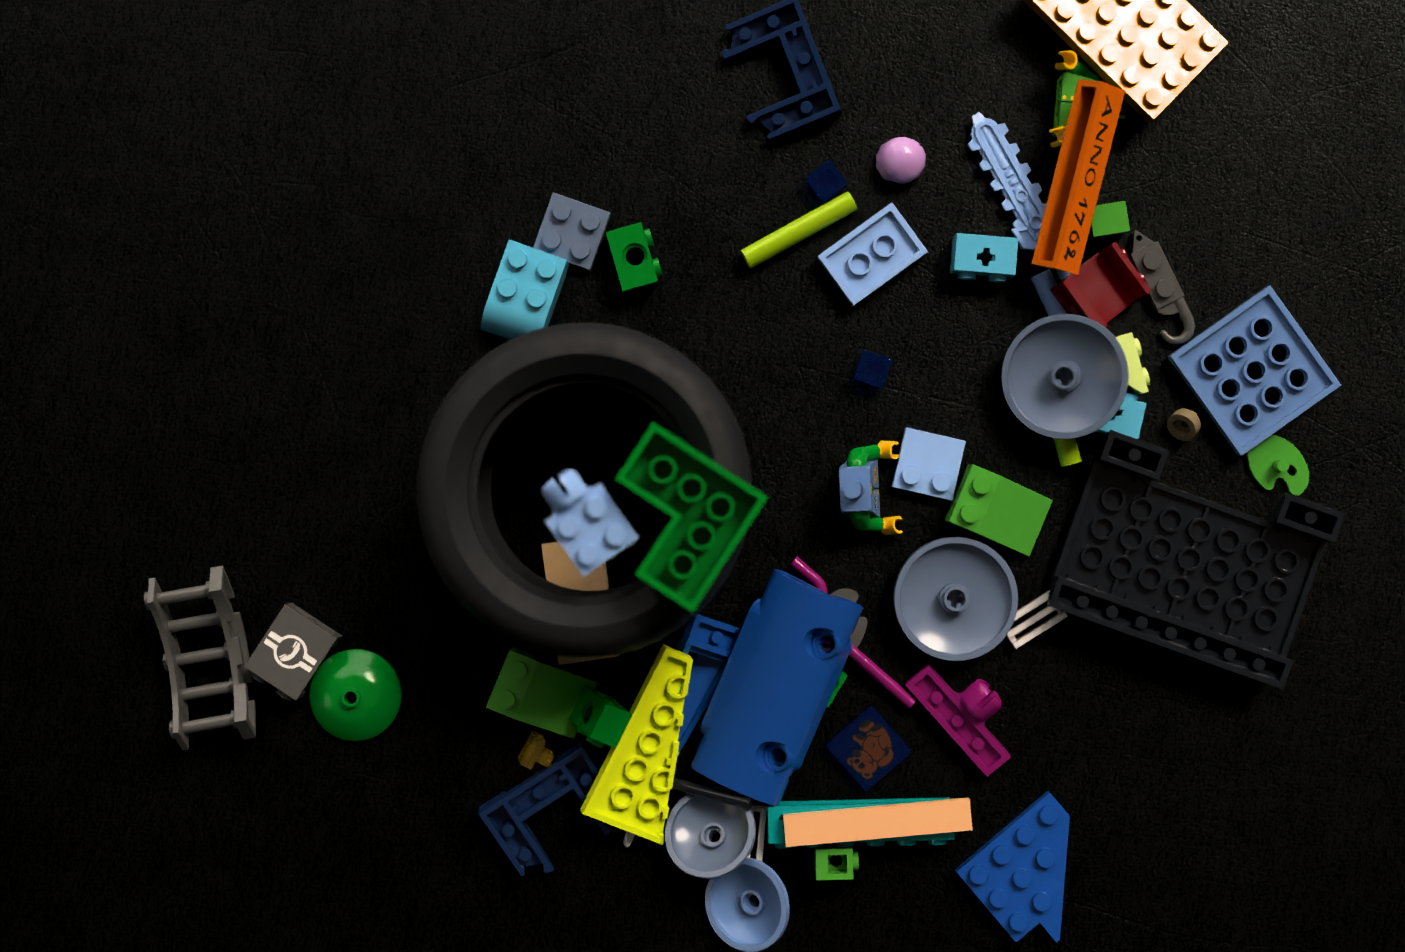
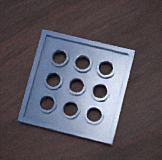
(1292, 400)

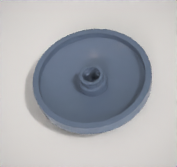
(1065, 376)
(955, 598)

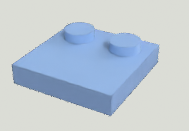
(928, 463)

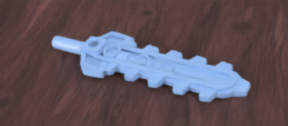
(1010, 179)

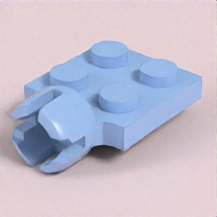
(586, 521)

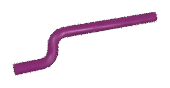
(856, 655)

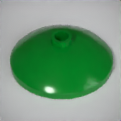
(376, 691)

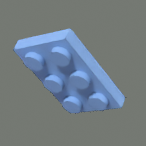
(872, 254)

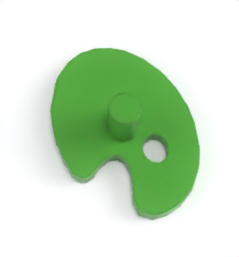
(1272, 460)

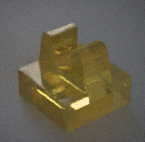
(535, 752)

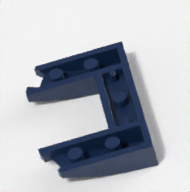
(817, 98)
(508, 810)

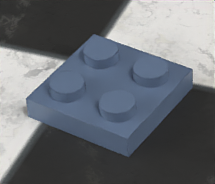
(572, 230)

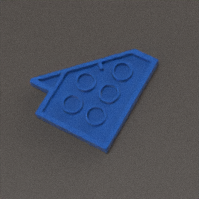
(1024, 869)

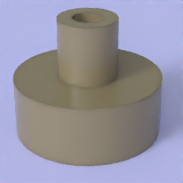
(1184, 424)

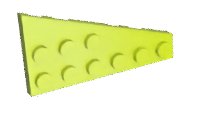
(640, 771)

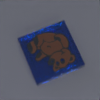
(868, 748)

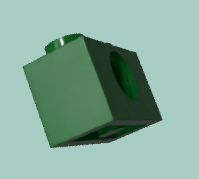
(626, 240)
(600, 718)

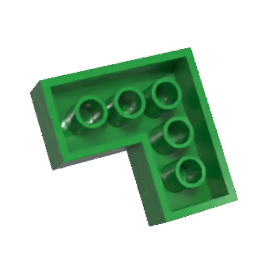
(707, 509)

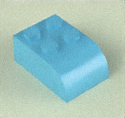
(523, 291)

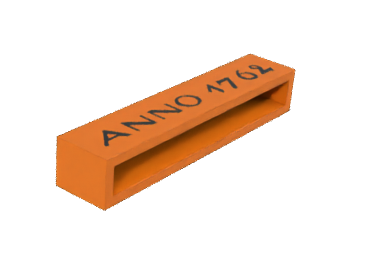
(1078, 176)

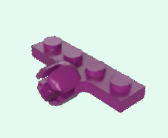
(962, 715)

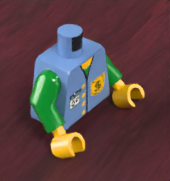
(861, 488)

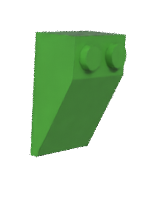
(998, 509)
(538, 692)

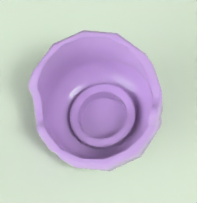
(900, 160)

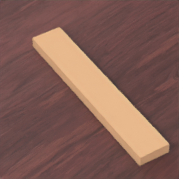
(877, 822)

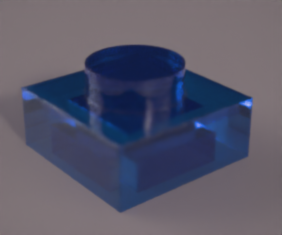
(826, 181)
(872, 369)

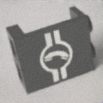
(291, 651)

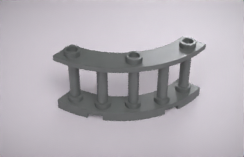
(234, 650)

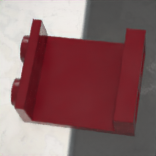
(1103, 286)

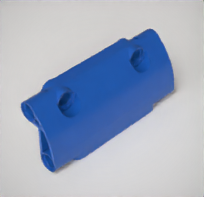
(775, 687)

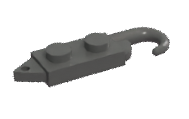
(1165, 292)

